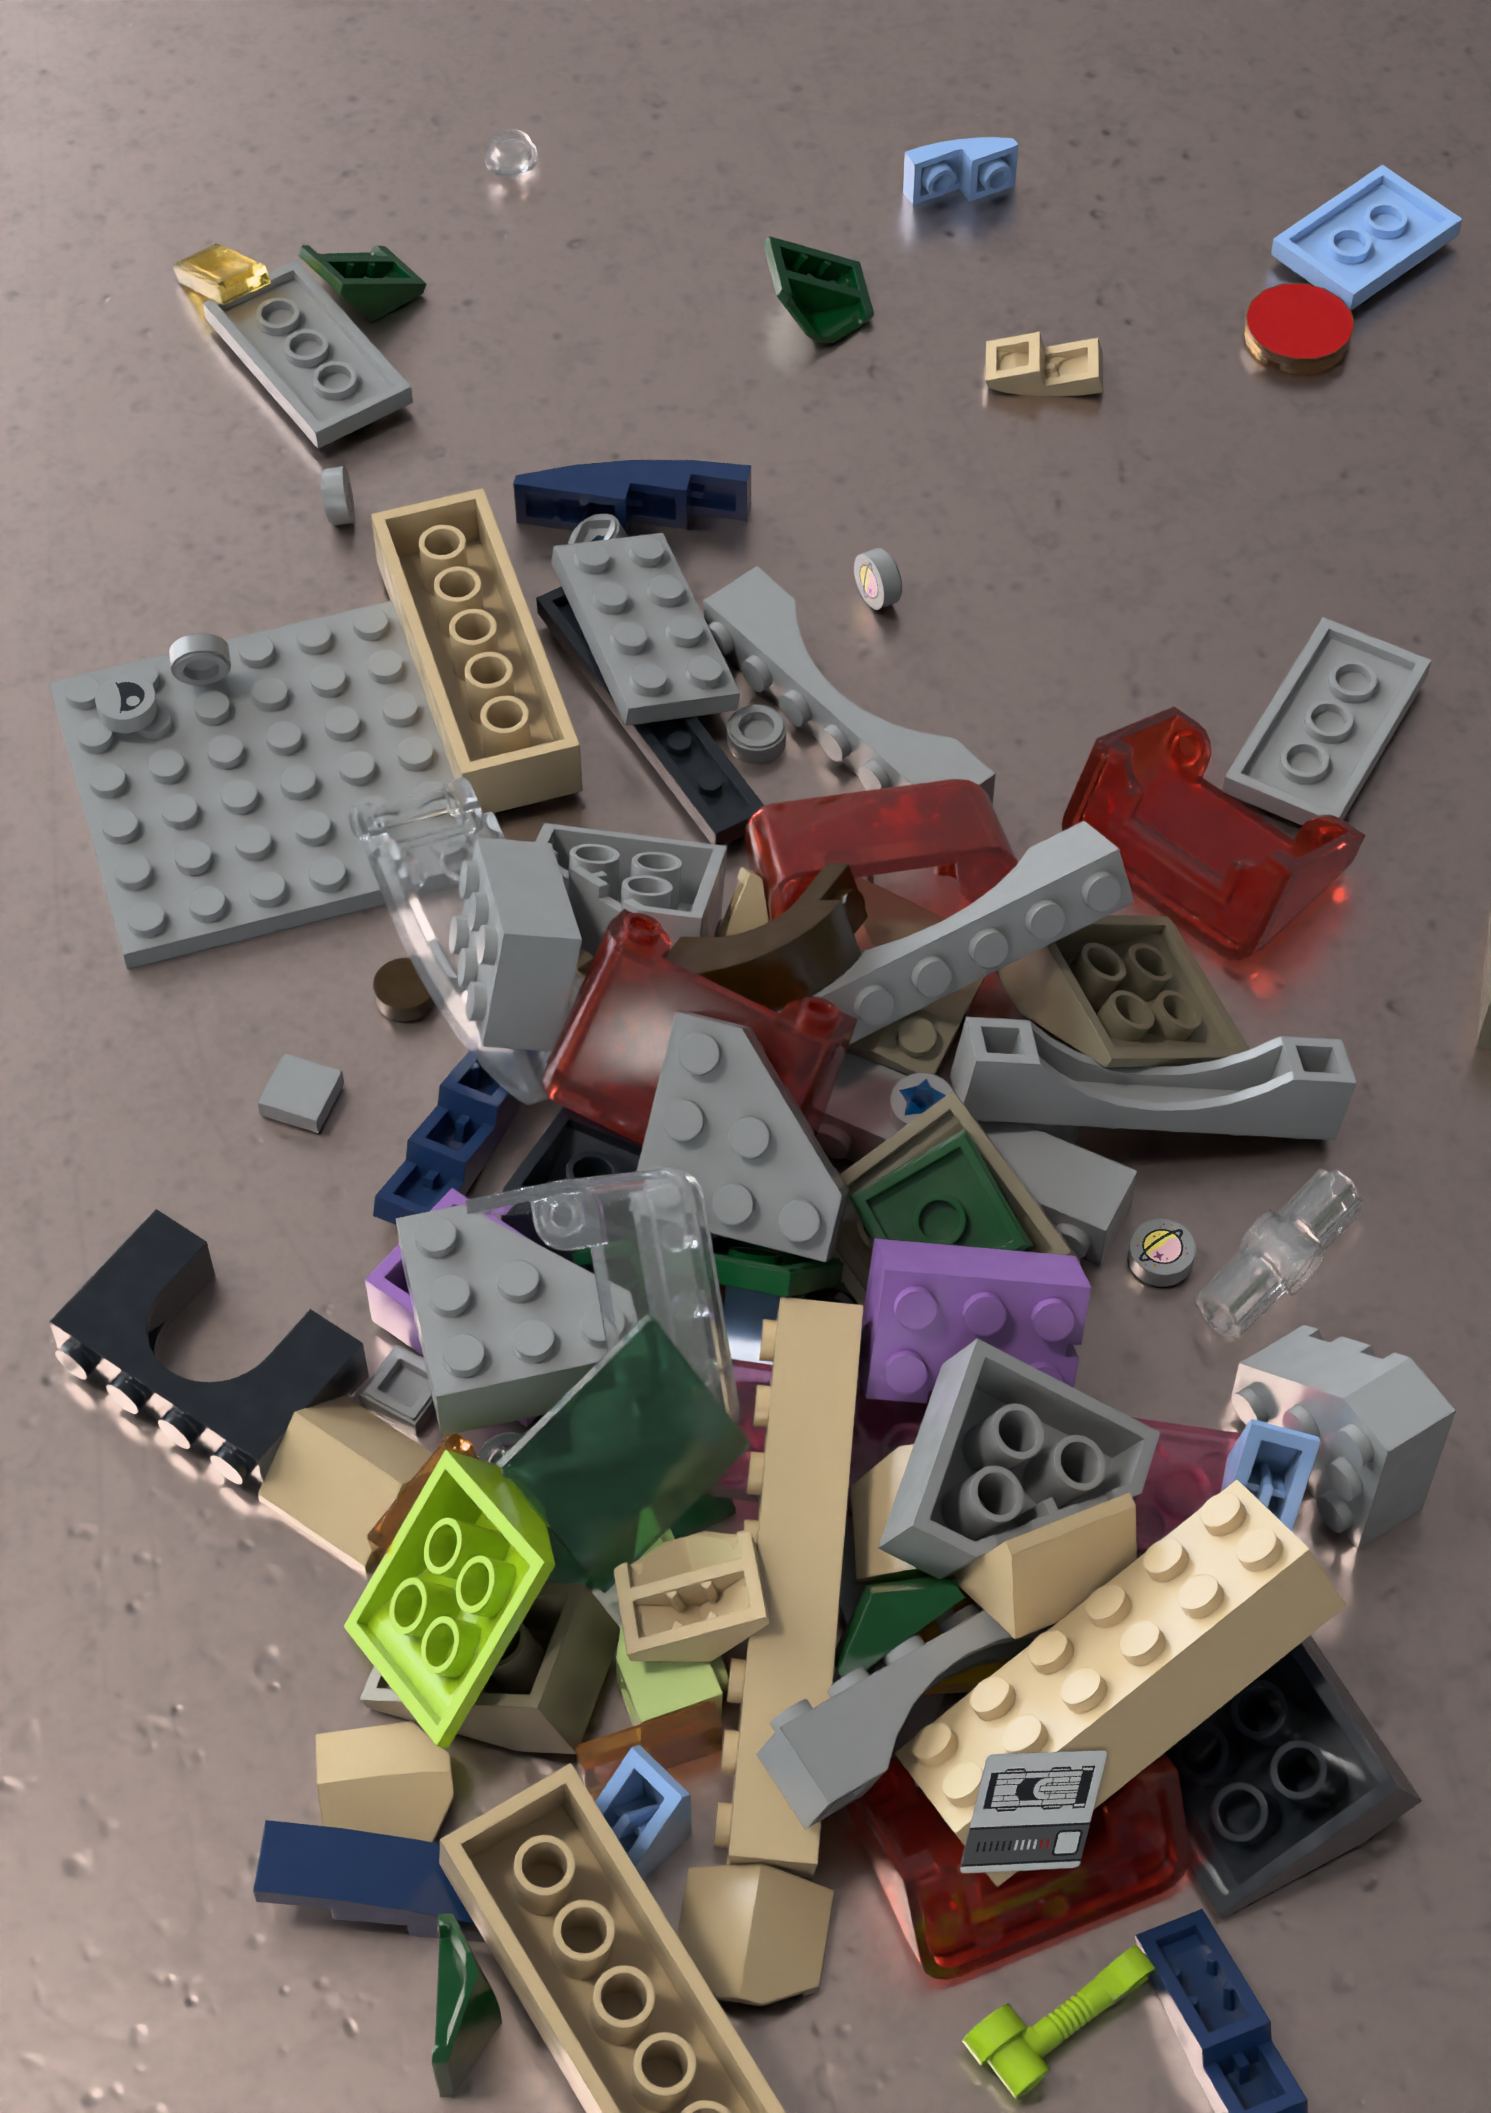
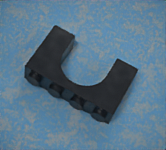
(115, 1334)

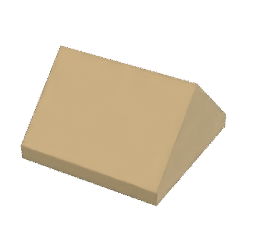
(340, 1475)
(1054, 1567)

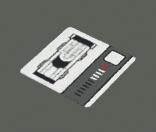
(1033, 1811)

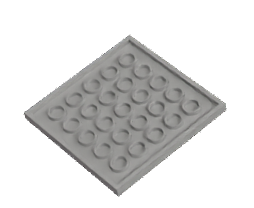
(243, 787)

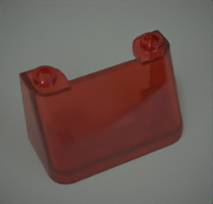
(880, 832)
(1197, 848)
(623, 1017)
(965, 1921)

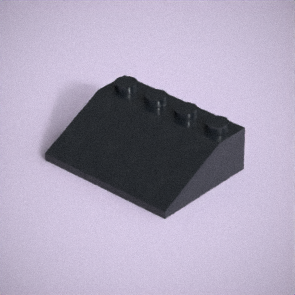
(1283, 1781)

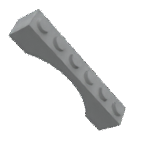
(761, 637)
(1041, 900)
(1275, 1090)
(845, 1744)

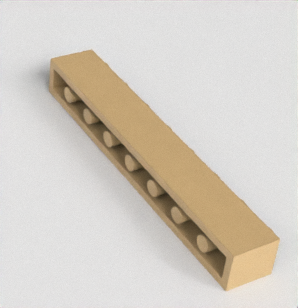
(800, 1563)

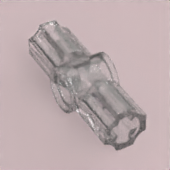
(1280, 1253)

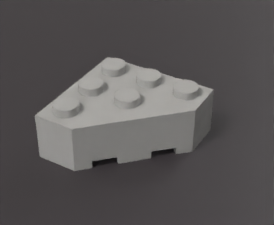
(648, 875)
(743, 1141)
(496, 1318)
(1374, 1420)
(1005, 1457)

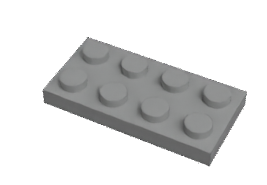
(310, 355)
(645, 629)
(1326, 724)

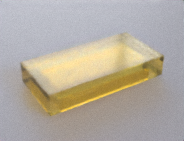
(221, 273)

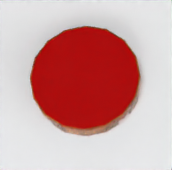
(1298, 327)

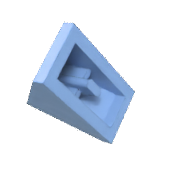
(1273, 1466)
(646, 1810)

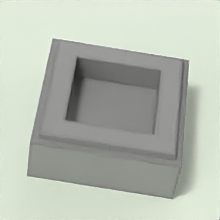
(301, 1092)
(400, 1391)

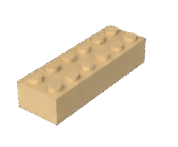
(477, 651)
(1137, 1656)
(597, 1958)

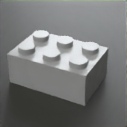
(515, 944)

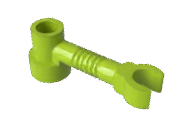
(1018, 2050)

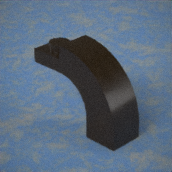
(789, 954)

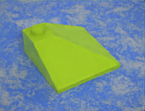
(452, 1591)

